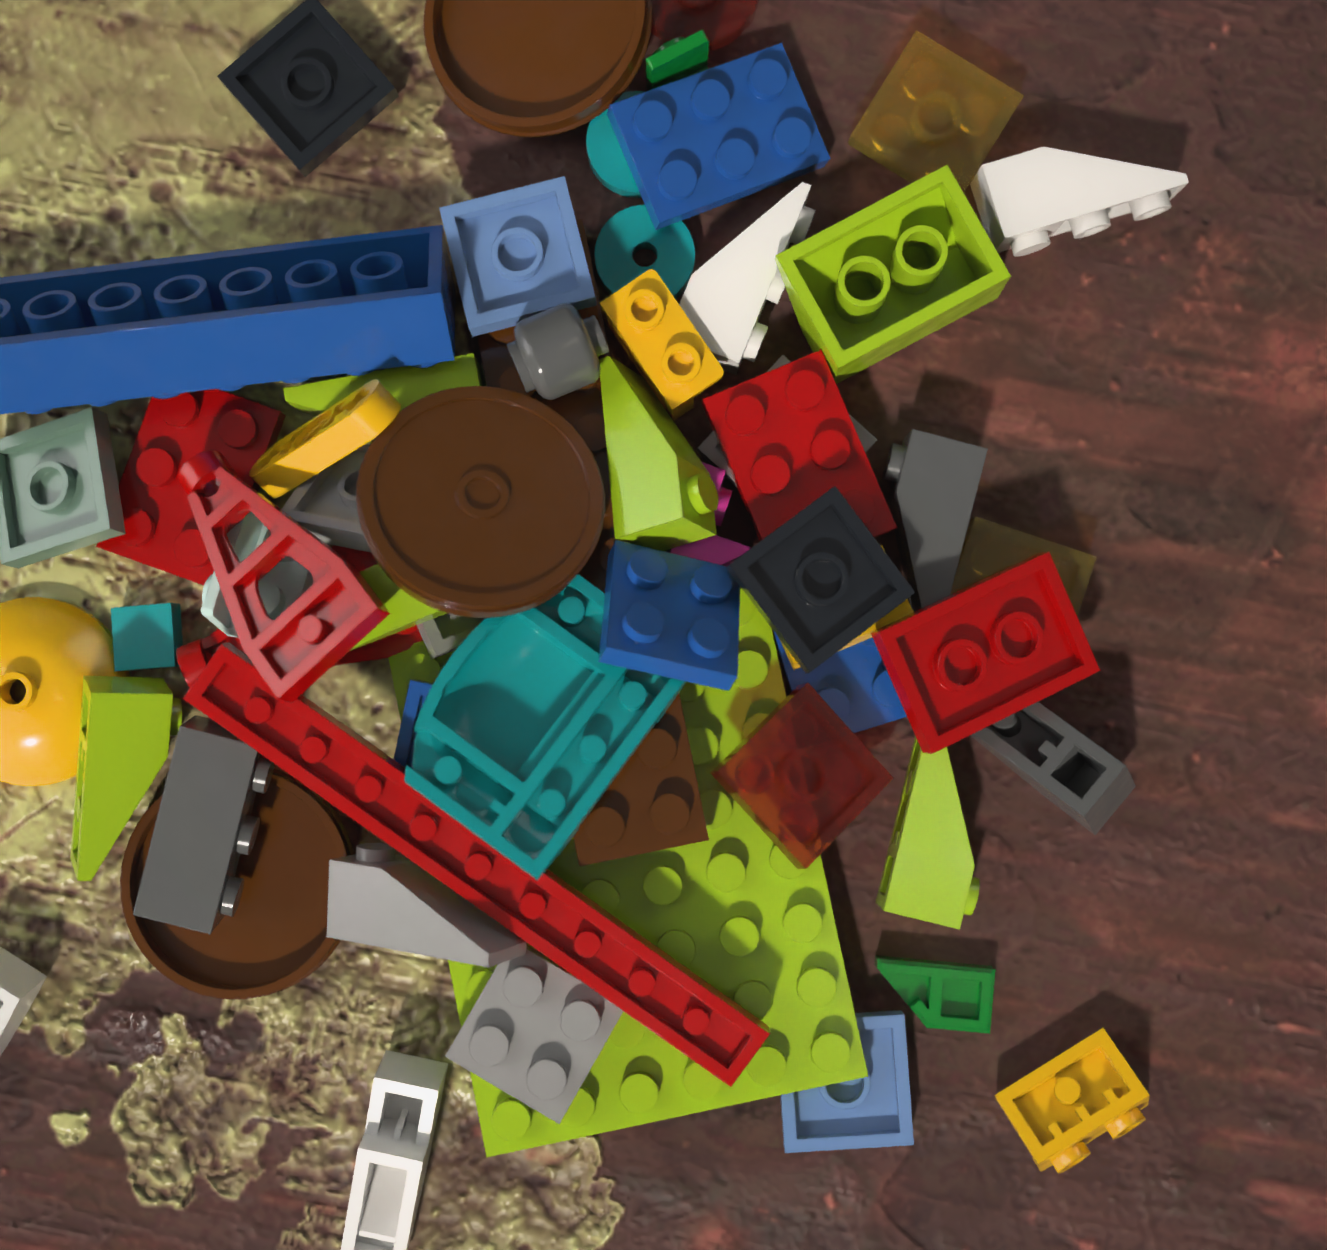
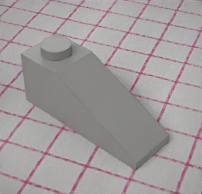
(403, 908)

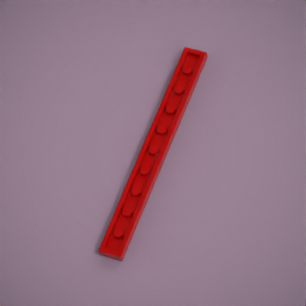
(540, 912)

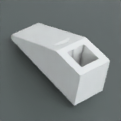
(1064, 191)
(733, 286)

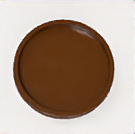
(536, 62)
(480, 501)
(282, 909)

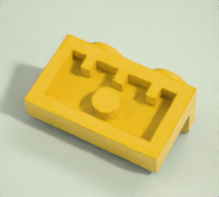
(661, 342)
(1075, 1102)

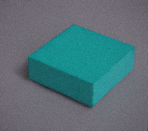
(146, 636)

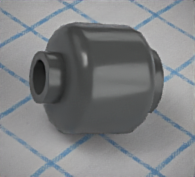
(557, 351)

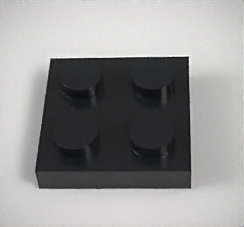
(308, 86)
(820, 580)

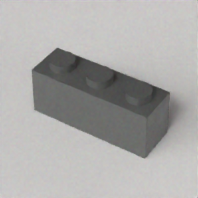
(202, 828)

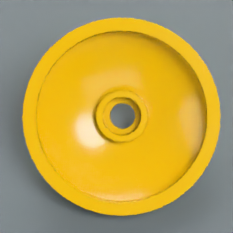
(49, 651)

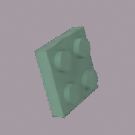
(58, 489)

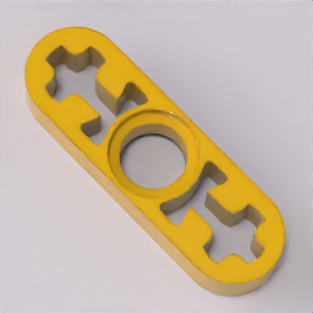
(325, 439)

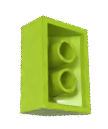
(891, 274)

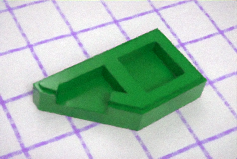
(943, 992)

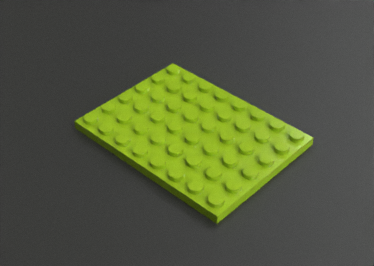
(720, 909)

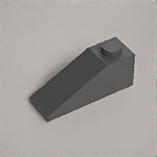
(931, 507)
(1060, 764)

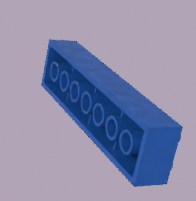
(226, 320)

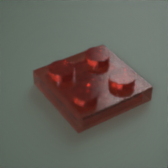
(802, 776)

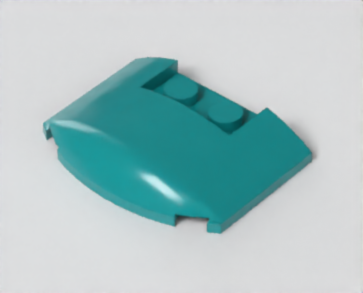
(532, 726)

